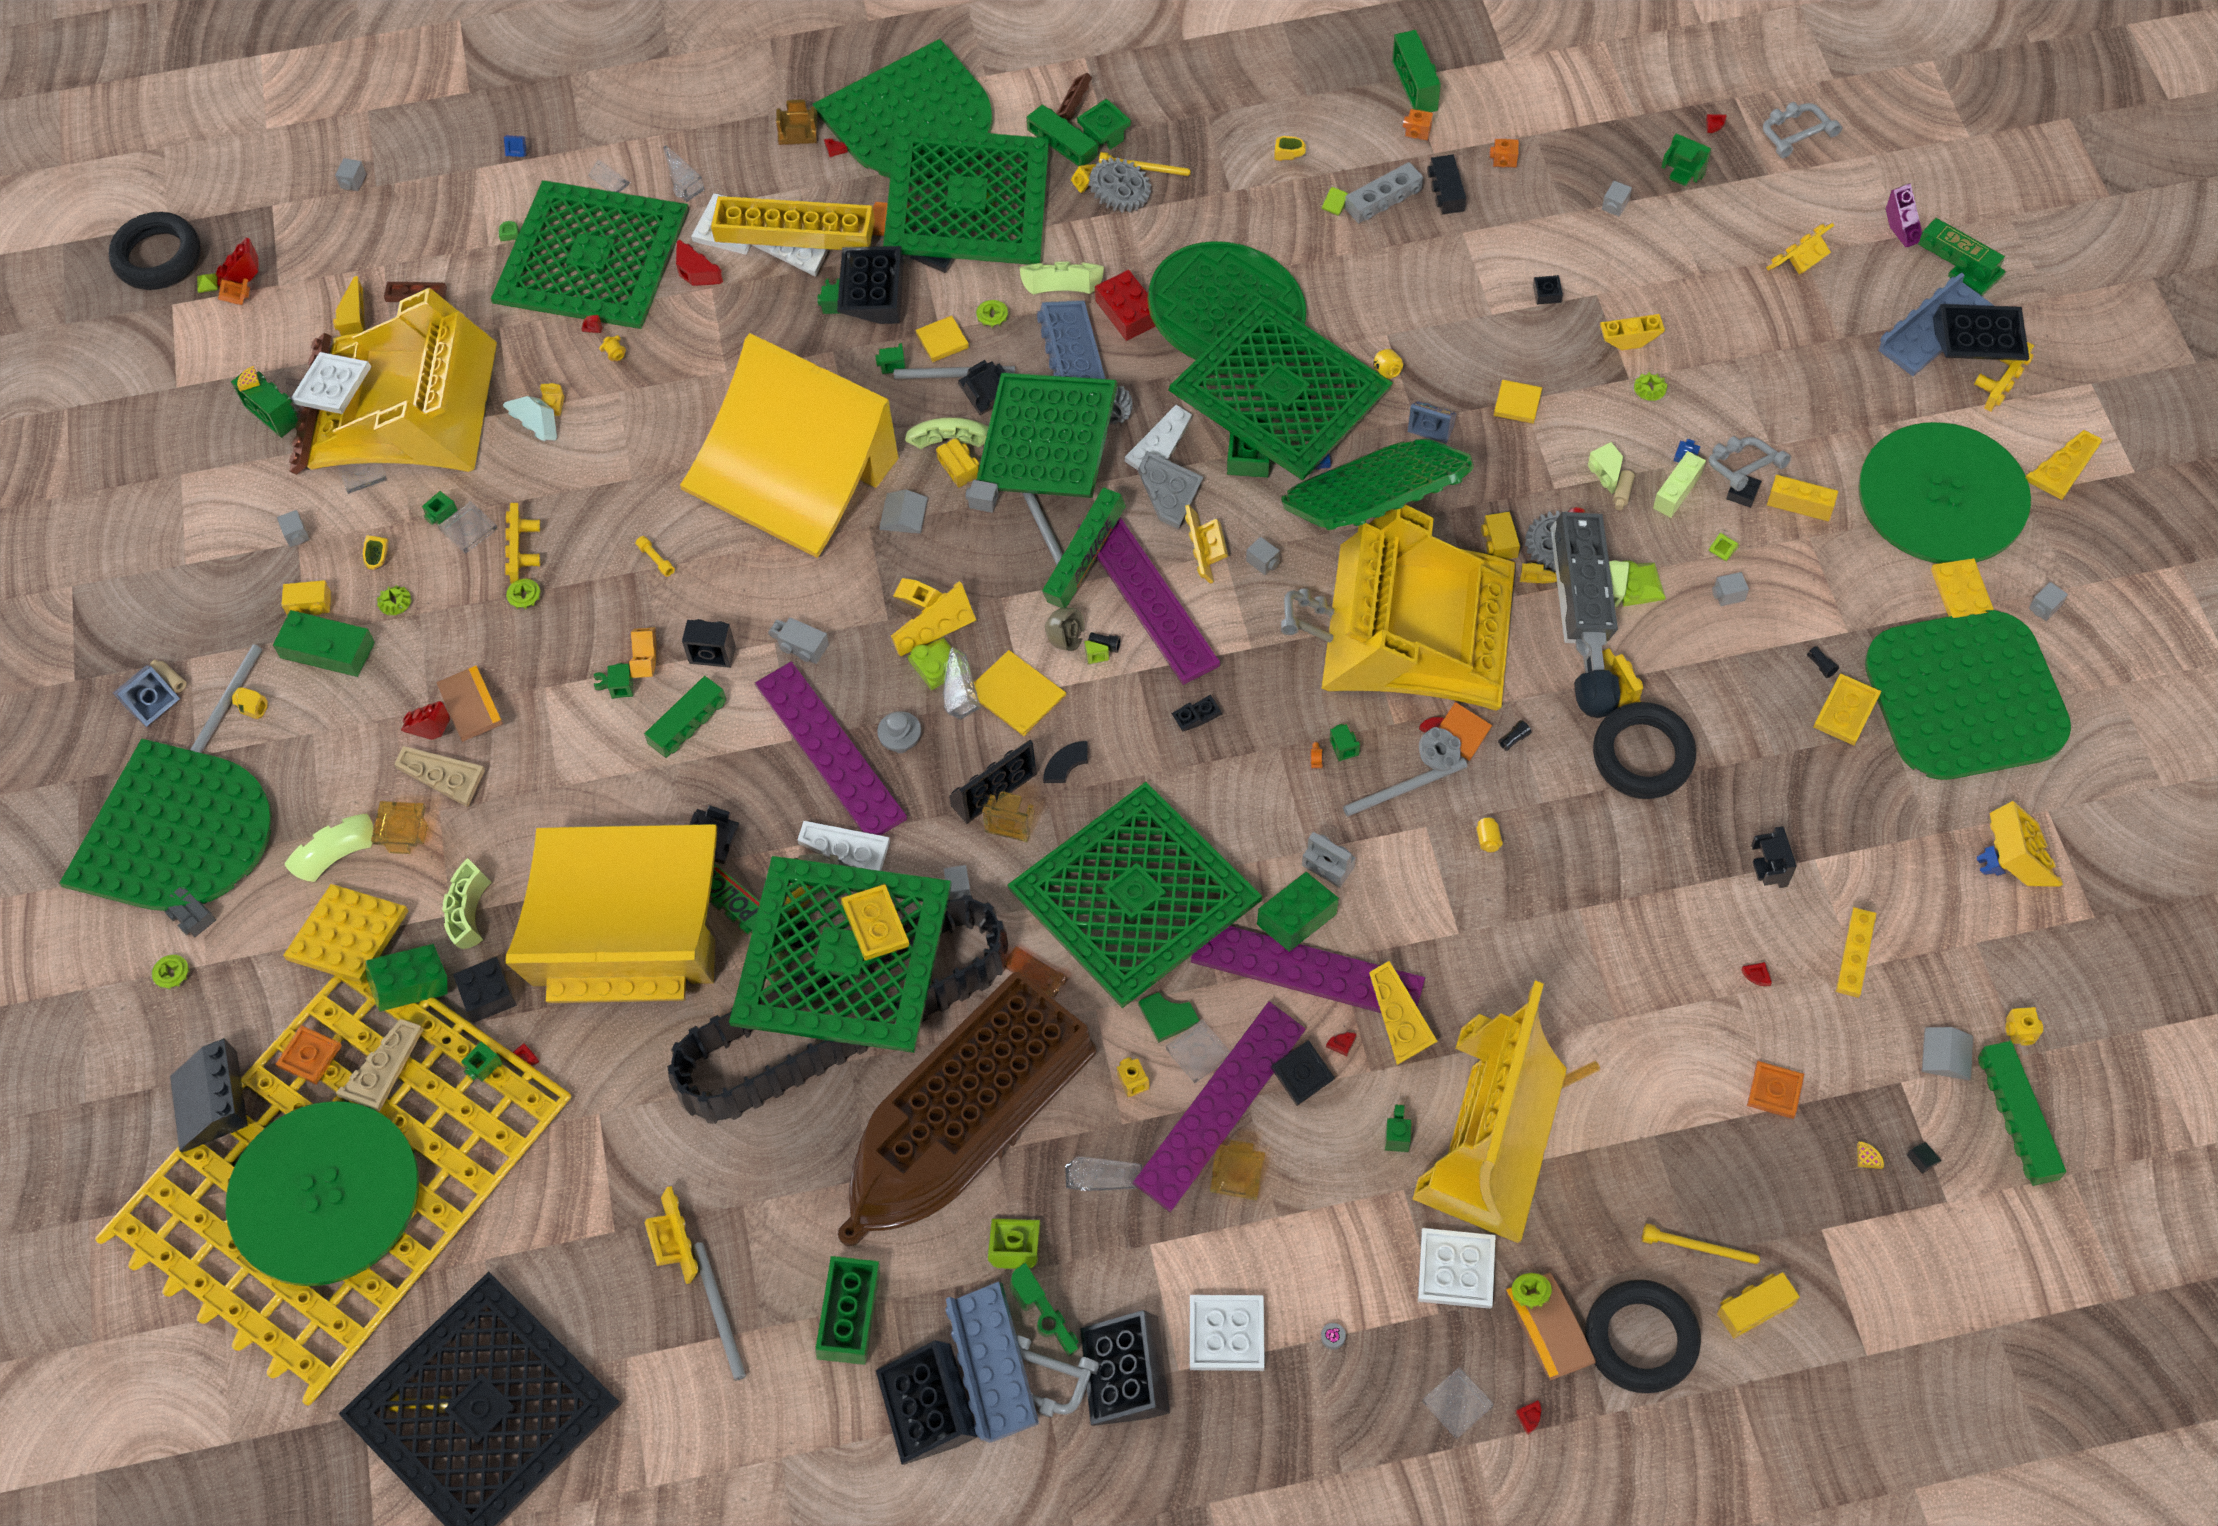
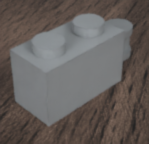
(800, 639)

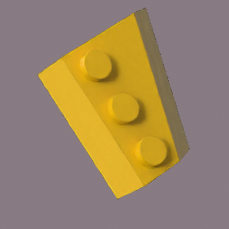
(2022, 846)

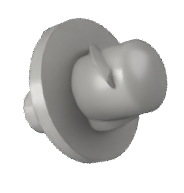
(899, 731)
(1439, 749)

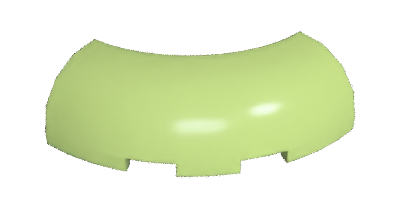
(1061, 277)
(936, 429)
(329, 846)
(461, 905)

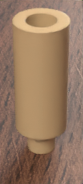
(1623, 489)
(173, 680)

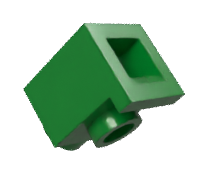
(890, 359)
(439, 508)
(1344, 742)
(480, 1062)

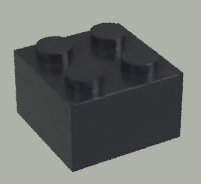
(708, 643)
(484, 989)

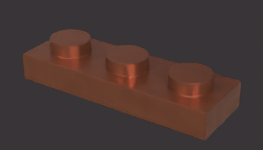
(1074, 96)
(400, 290)

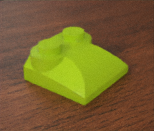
(1642, 584)
(931, 662)
(1013, 1243)

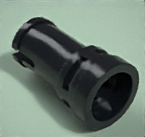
(1111, 641)
(1825, 664)
(1517, 733)

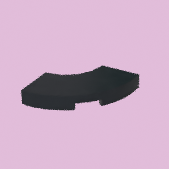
(1064, 761)

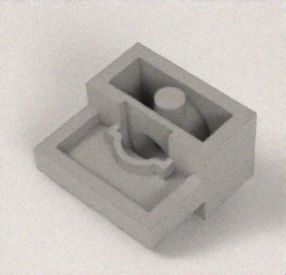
(1322, 848)

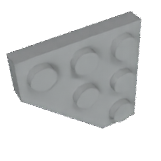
(1168, 487)

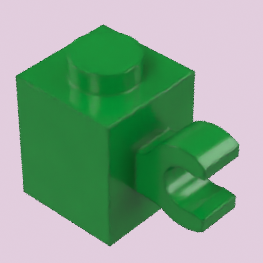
(829, 297)
(617, 681)
(1398, 1131)

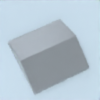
(903, 512)
(1947, 1052)

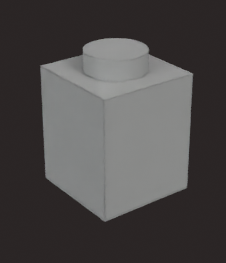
(350, 174)
(1616, 198)
(982, 496)
(293, 528)
(1263, 556)
(1730, 589)
(2048, 601)
(959, 880)

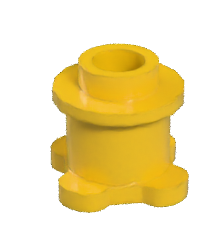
(613, 348)

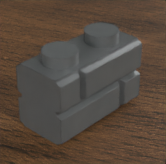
(192, 917)

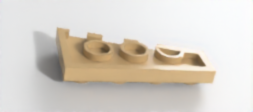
(444, 774)
(379, 1073)

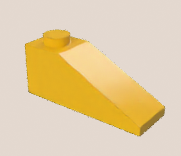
(350, 311)

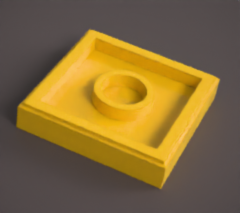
(942, 338)
(1517, 401)

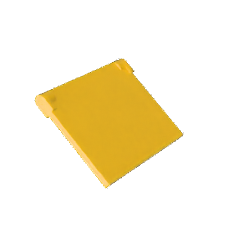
(1017, 692)

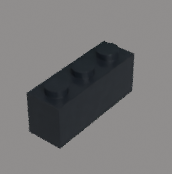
(1447, 184)

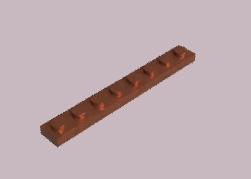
(307, 418)

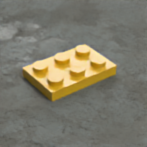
(1961, 588)
(1847, 709)
(875, 922)

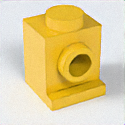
(1134, 1083)

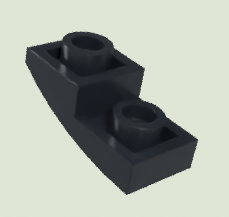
(1197, 714)

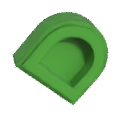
(508, 231)

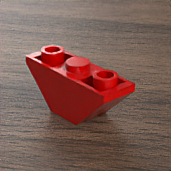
(239, 264)
(695, 266)
(427, 721)

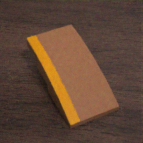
(469, 703)
(1553, 1333)

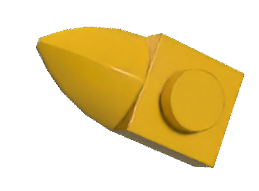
(1536, 574)

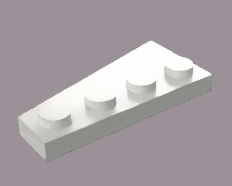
(803, 258)
(1162, 438)
(851, 846)

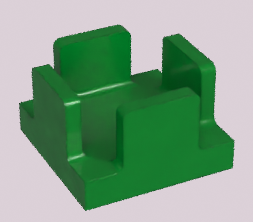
(1104, 123)
(1687, 159)

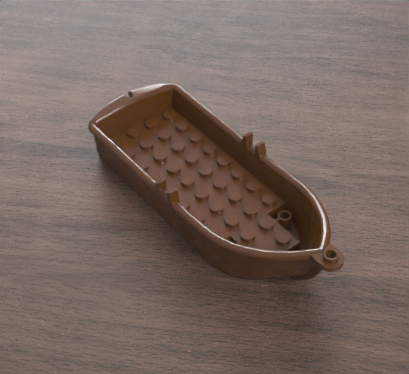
(963, 1107)

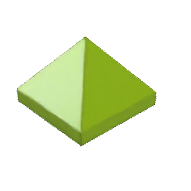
(207, 282)

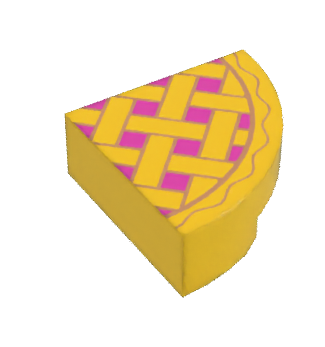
(248, 379)
(1868, 1156)

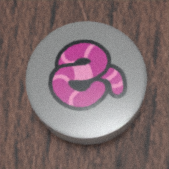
(1333, 1336)

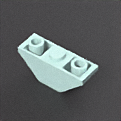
(534, 416)

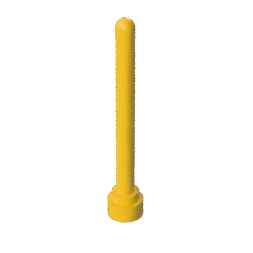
(1150, 166)
(1653, 1234)

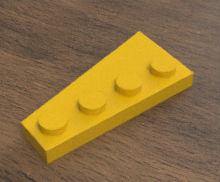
(2066, 465)
(936, 621)
(1403, 1021)

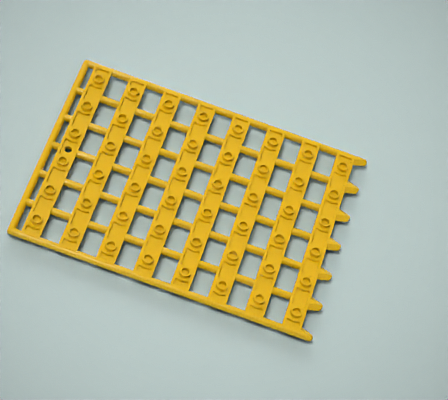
(284, 1098)

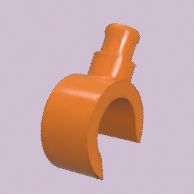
(1316, 756)

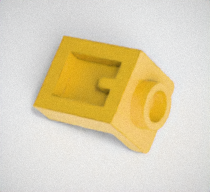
(1081, 177)
(553, 396)

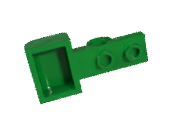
(1030, 1294)

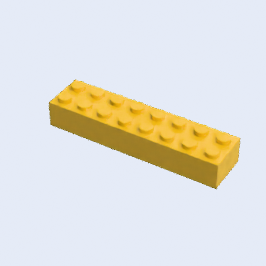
(792, 223)

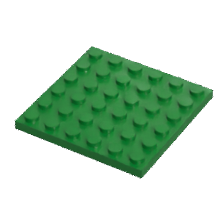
(1047, 434)

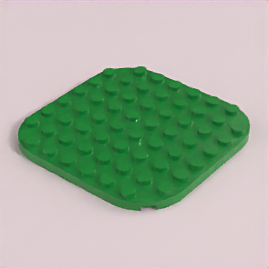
(1377, 483)
(1967, 695)

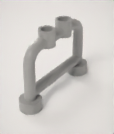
(1777, 117)
(1739, 478)
(1291, 625)
(1083, 1372)

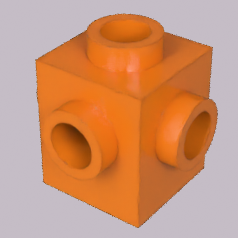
(1418, 124)
(1504, 153)

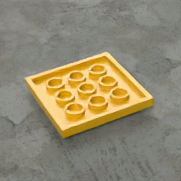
(345, 933)

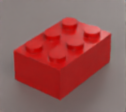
(1125, 304)

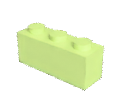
(1679, 484)

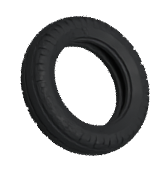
(143, 227)
(1660, 718)
(1665, 1300)

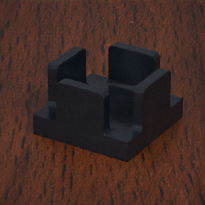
(981, 385)
(725, 829)
(1778, 860)

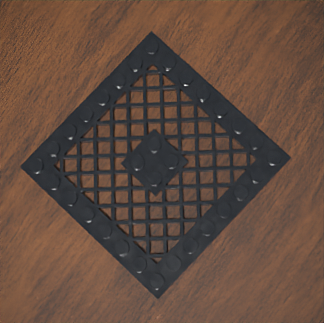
(479, 1408)

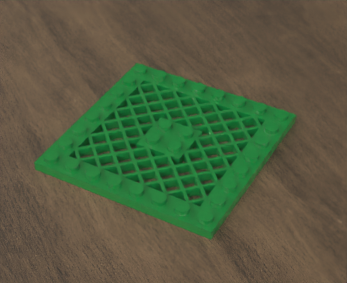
(967, 195)
(590, 254)
(1281, 387)
(1134, 894)
(838, 956)

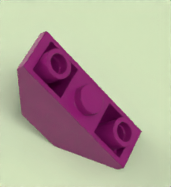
(1903, 215)

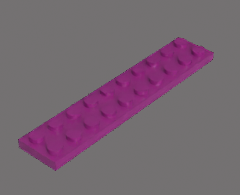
(1155, 605)
(830, 751)
(1301, 969)
(1218, 1107)

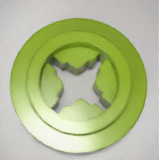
(984, 310)
(1643, 389)
(515, 591)
(388, 607)
(160, 971)
(1528, 1282)

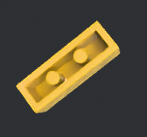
(1802, 498)
(1757, 1304)

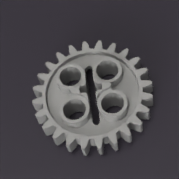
(1119, 184)
(1537, 545)

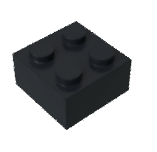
(1547, 290)
(1747, 494)

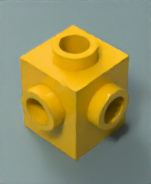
(2023, 1026)

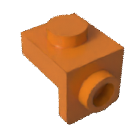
(233, 292)

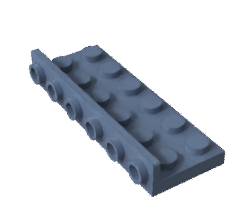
(1069, 340)
(1913, 341)
(991, 1363)

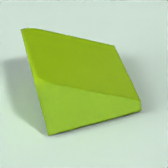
(1335, 201)
(1723, 547)
(1096, 652)

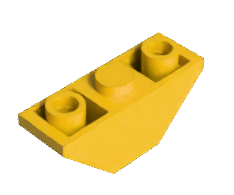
(1632, 332)
(916, 593)

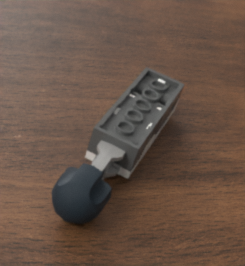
(1586, 604)

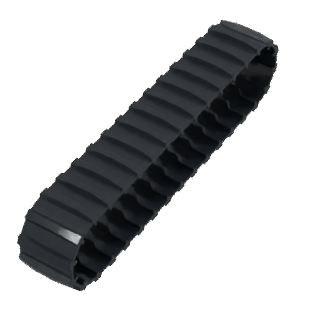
(827, 1053)

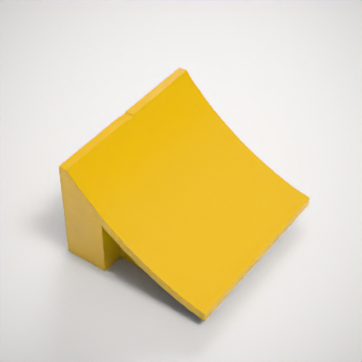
(420, 394)
(792, 446)
(1418, 614)
(617, 913)
(1500, 1123)

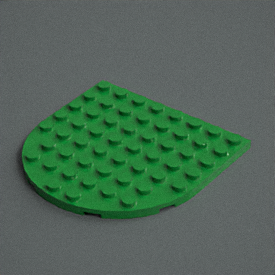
(916, 91)
(171, 826)

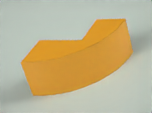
(643, 652)

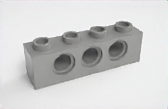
(1383, 192)

